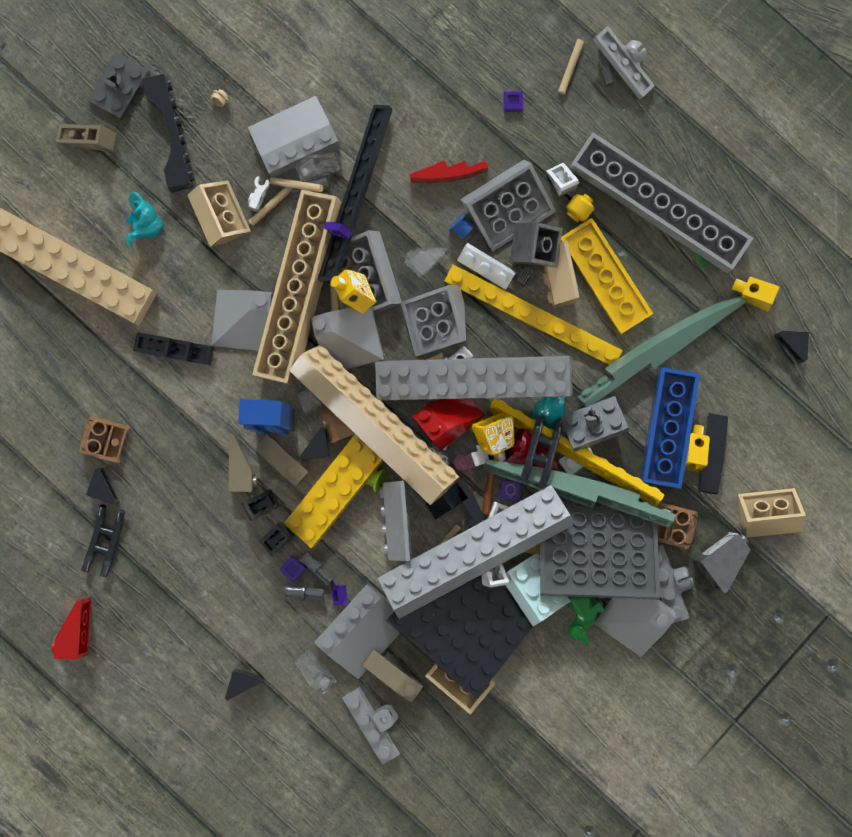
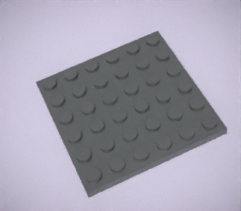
(601, 555)

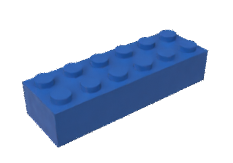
(266, 416)
(669, 427)

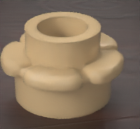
(219, 97)

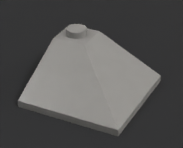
(240, 318)
(435, 319)
(349, 336)
(636, 622)

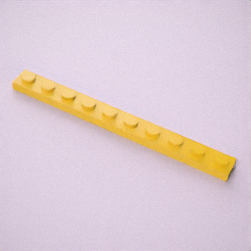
(533, 316)
(584, 456)

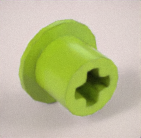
(377, 480)

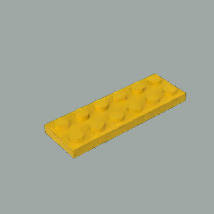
(606, 276)
(333, 491)

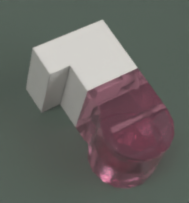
(464, 462)

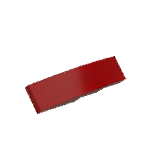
(441, 173)

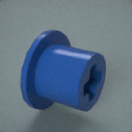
(461, 226)

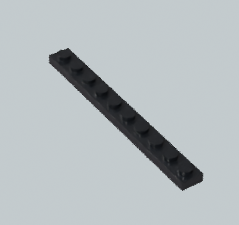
(356, 191)

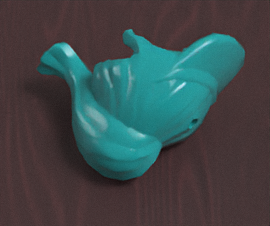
(144, 220)
(551, 408)

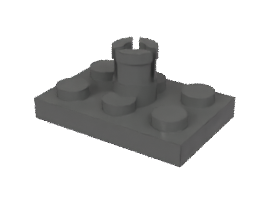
(118, 86)
(594, 424)

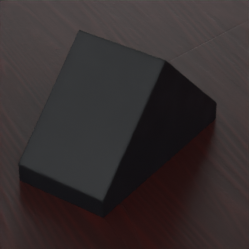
(795, 343)
(317, 447)
(101, 488)
(447, 501)
(260, 505)
(276, 538)
(240, 682)

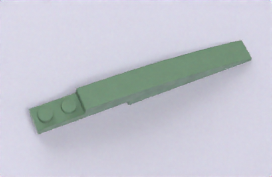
(659, 348)
(584, 491)

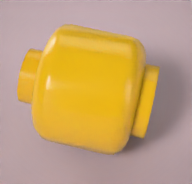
(580, 207)

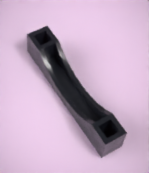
(177, 170)

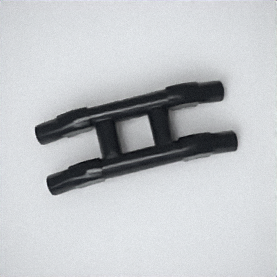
(546, 461)
(94, 547)

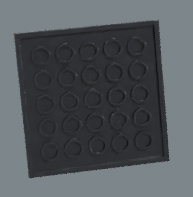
(467, 632)

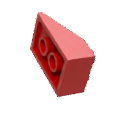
(448, 419)
(74, 634)

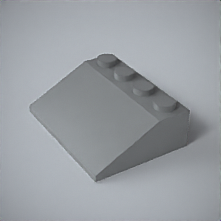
(293, 135)
(508, 200)
(369, 257)
(397, 521)
(359, 631)

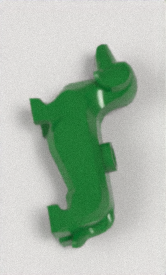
(585, 617)

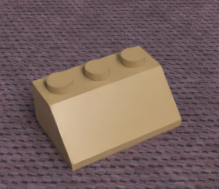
(218, 212)
(561, 279)
(771, 513)
(455, 691)

